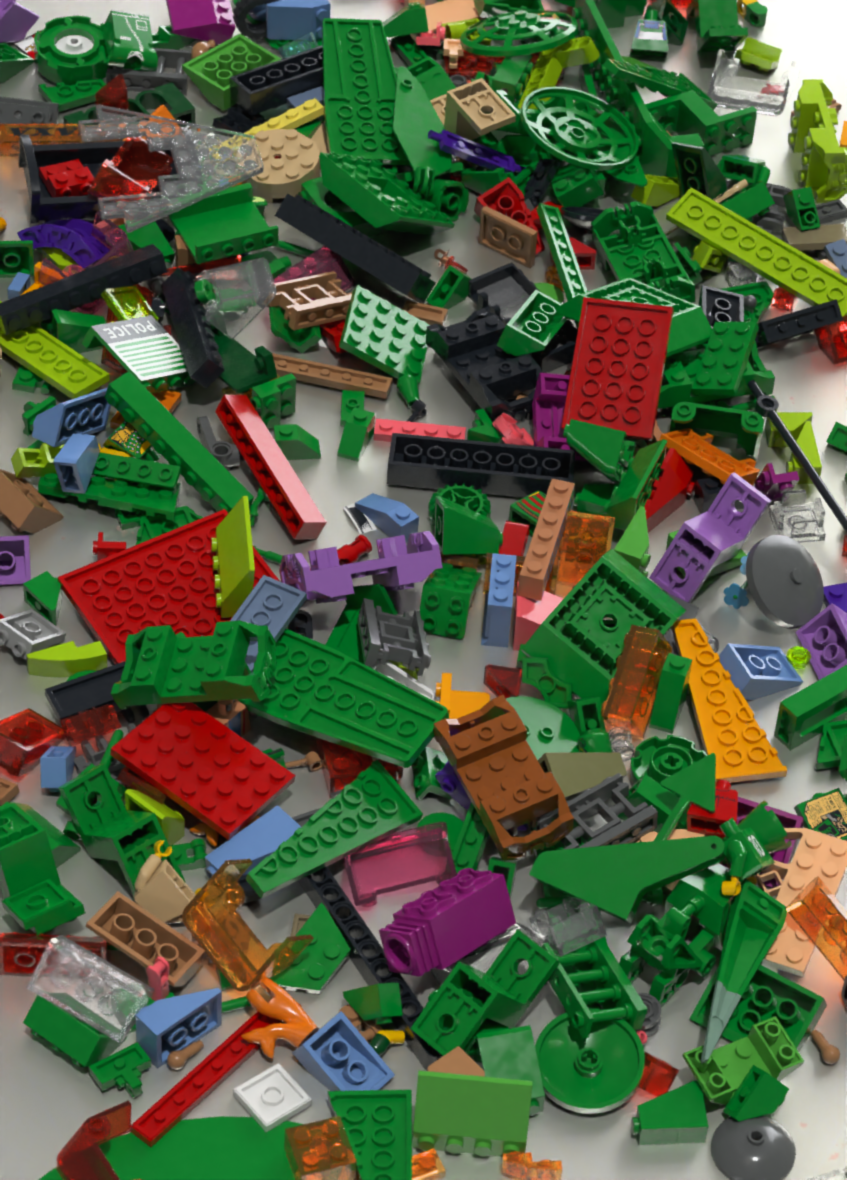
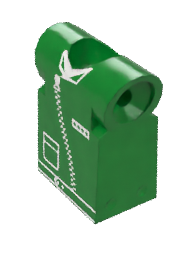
(129, 41)

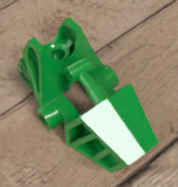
(662, 940)

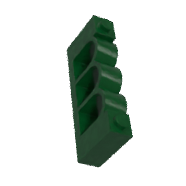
(164, 95)

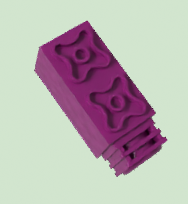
(448, 922)

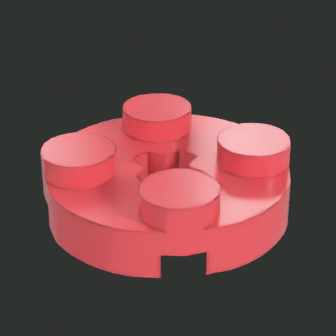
(511, 432)

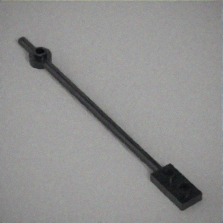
(767, 407)

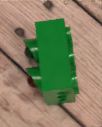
(511, 76)

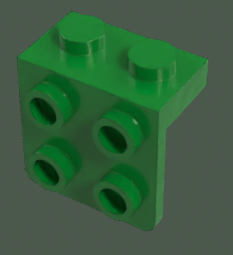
(297, 339)

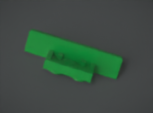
(137, 470)

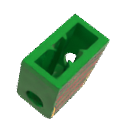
(528, 510)

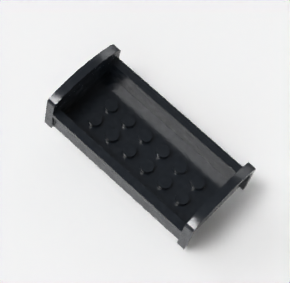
(91, 155)

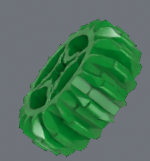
(463, 496)

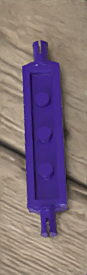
(474, 152)

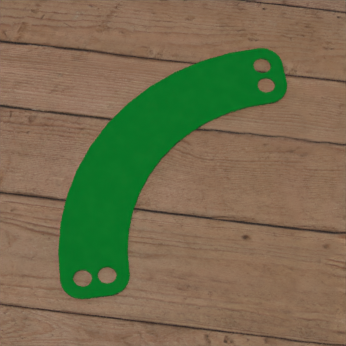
(202, 1151)

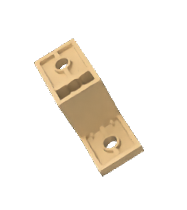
(472, 110)

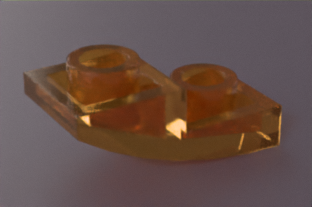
(521, 1167)

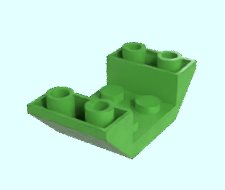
(727, 1066)

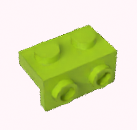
(760, 54)

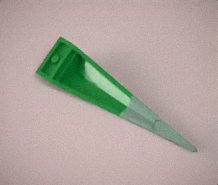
(750, 931)

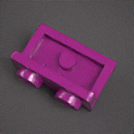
(774, 485)

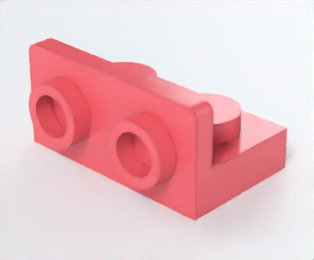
(431, 39)

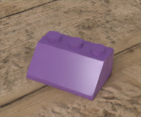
(14, 560)
(826, 640)

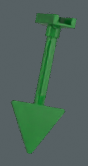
(694, 785)

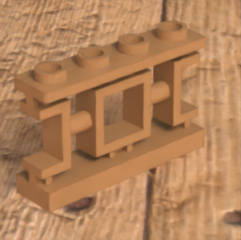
(295, 296)

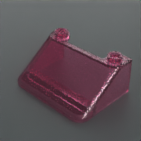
(400, 862)

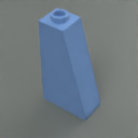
(254, 841)

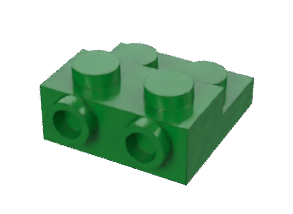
(275, 399)

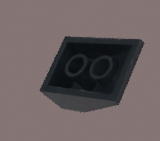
(721, 305)

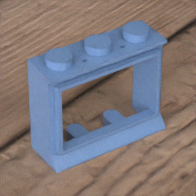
(499, 601)

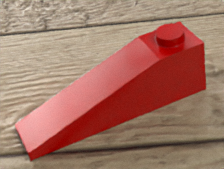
(509, 201)
(670, 490)

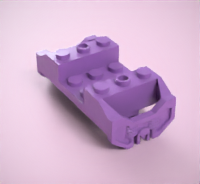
(396, 568)

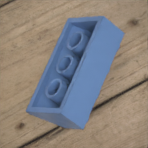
(77, 416)

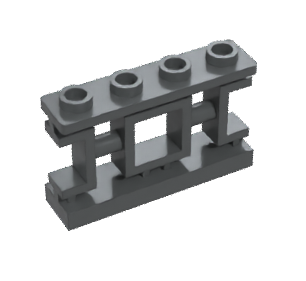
(392, 637)
(591, 801)

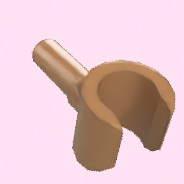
(311, 759)

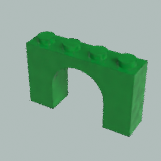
(318, 194)

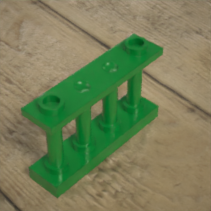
(612, 976)

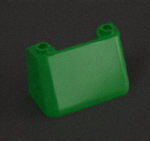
(531, 114)
(524, 152)
(721, 421)
(601, 447)

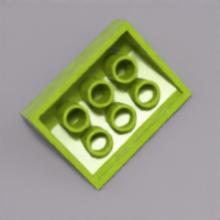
(233, 559)

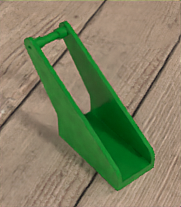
(624, 873)

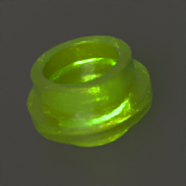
(798, 657)

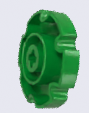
(663, 757)

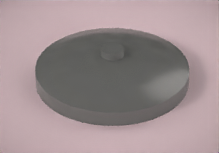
(784, 581)

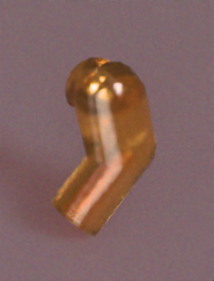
(552, 278)

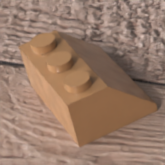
(24, 505)

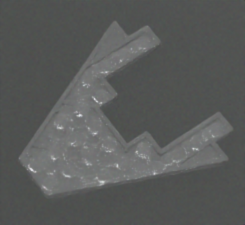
(203, 157)

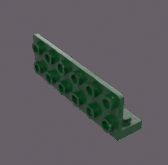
(242, 367)

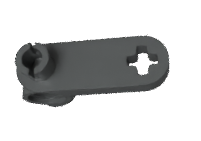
(223, 451)

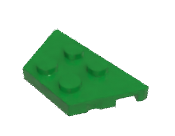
(155, 526)
(831, 744)
(320, 959)

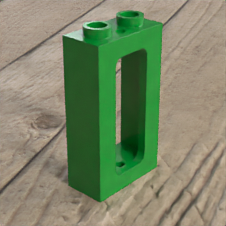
(806, 711)

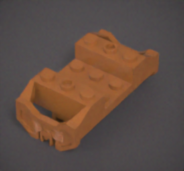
(504, 777)

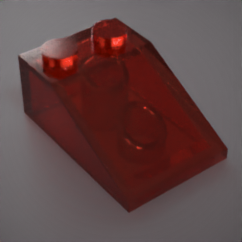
(25, 739)

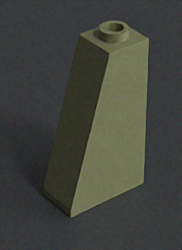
(581, 770)

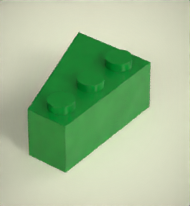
(491, 8)

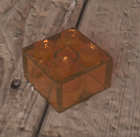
(320, 1151)

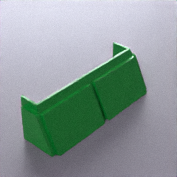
(346, 634)

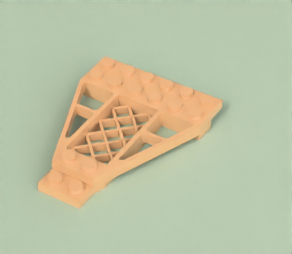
(814, 857)

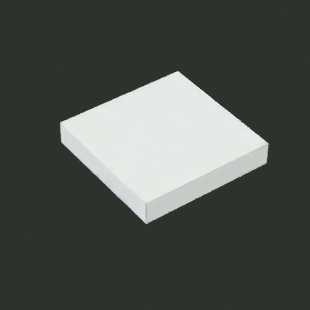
(272, 1097)

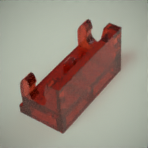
(90, 724)

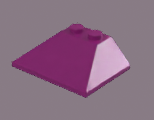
(548, 412)

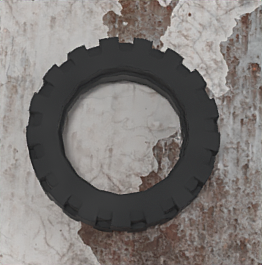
(240, 13)

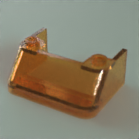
(226, 936)

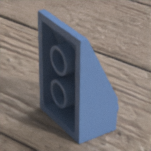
(296, 18)
(758, 670)
(177, 1022)
(343, 1058)

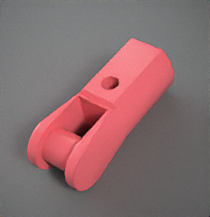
(158, 978)

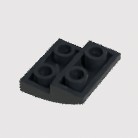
(238, 120)

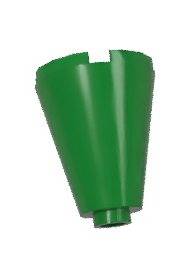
(448, 197)
(766, 828)

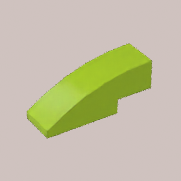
(35, 462)
(66, 660)

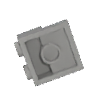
(28, 633)

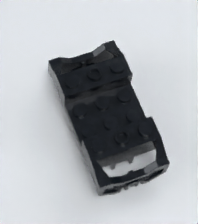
(485, 368)

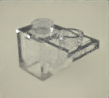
(740, 275)

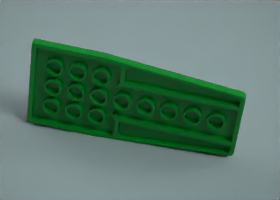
(359, 90)
(346, 702)

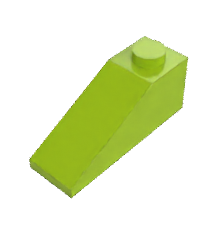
(657, 191)
(808, 445)

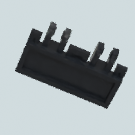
(89, 693)

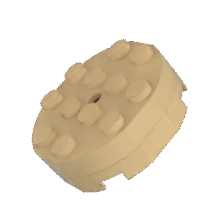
(287, 162)

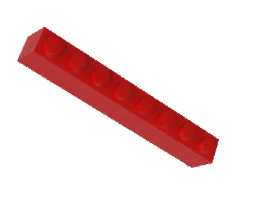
(270, 467)

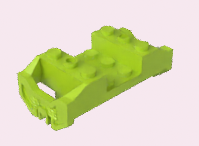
(815, 138)

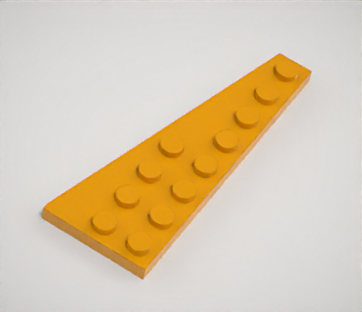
(723, 713)

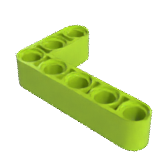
(552, 61)

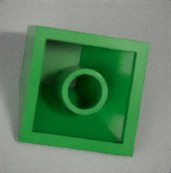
(15, 258)

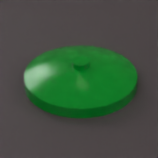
(593, 1071)

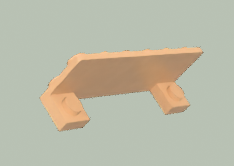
(447, 11)

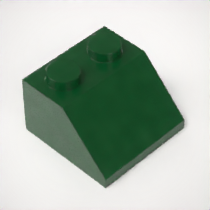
(675, 21)

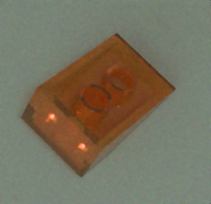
(584, 543)

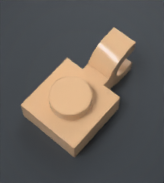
(453, 49)

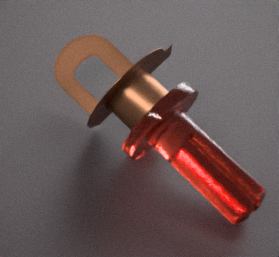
(448, 261)

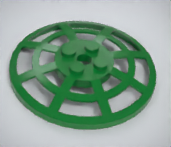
(518, 26)
(577, 134)

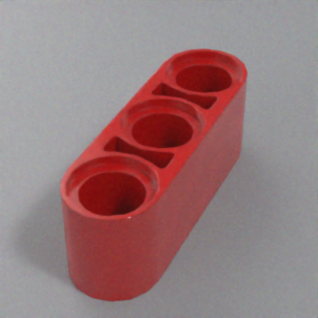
(514, 538)

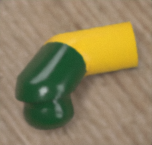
(384, 1038)

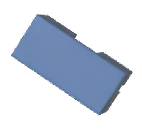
(16, 287)

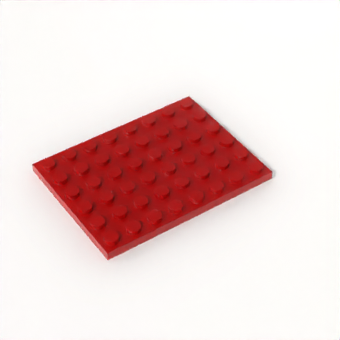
(153, 585)

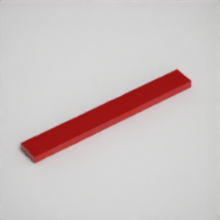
(199, 1082)

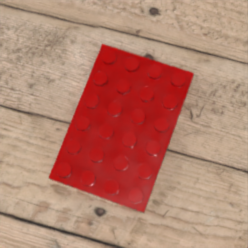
(618, 366)
(203, 766)

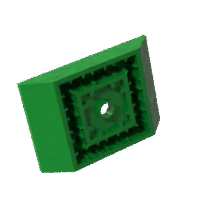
(380, 195)
(688, 322)
(574, 633)

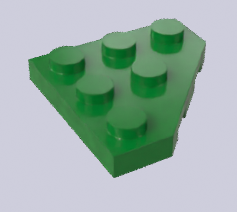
(763, 295)

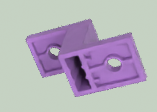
(710, 538)

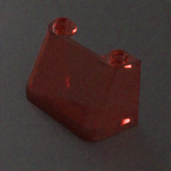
(131, 170)

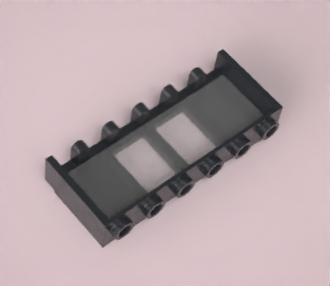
(503, 294)

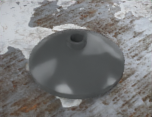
(750, 1159)

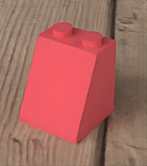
(530, 614)

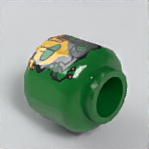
(594, 741)

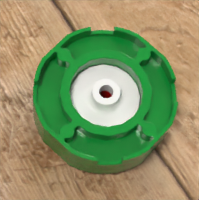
(71, 50)

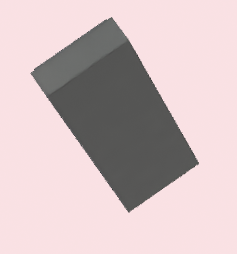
(827, 212)

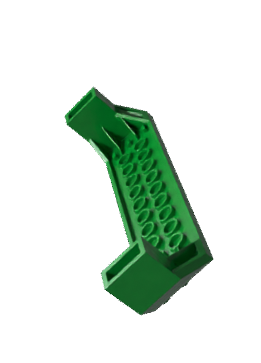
(655, 144)

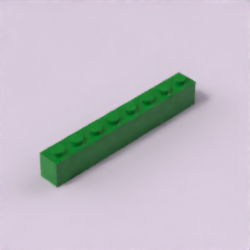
(175, 443)

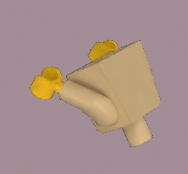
(161, 888)

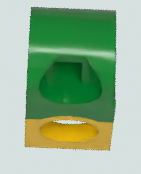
(753, 12)

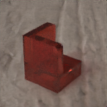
(657, 1075)

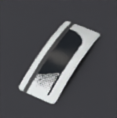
(359, 519)

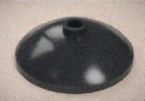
(581, 216)

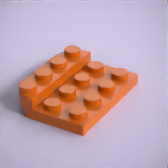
(713, 461)

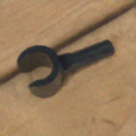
(419, 410)

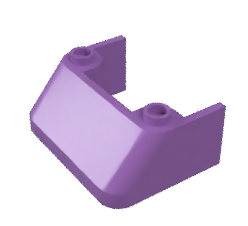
(15, 21)

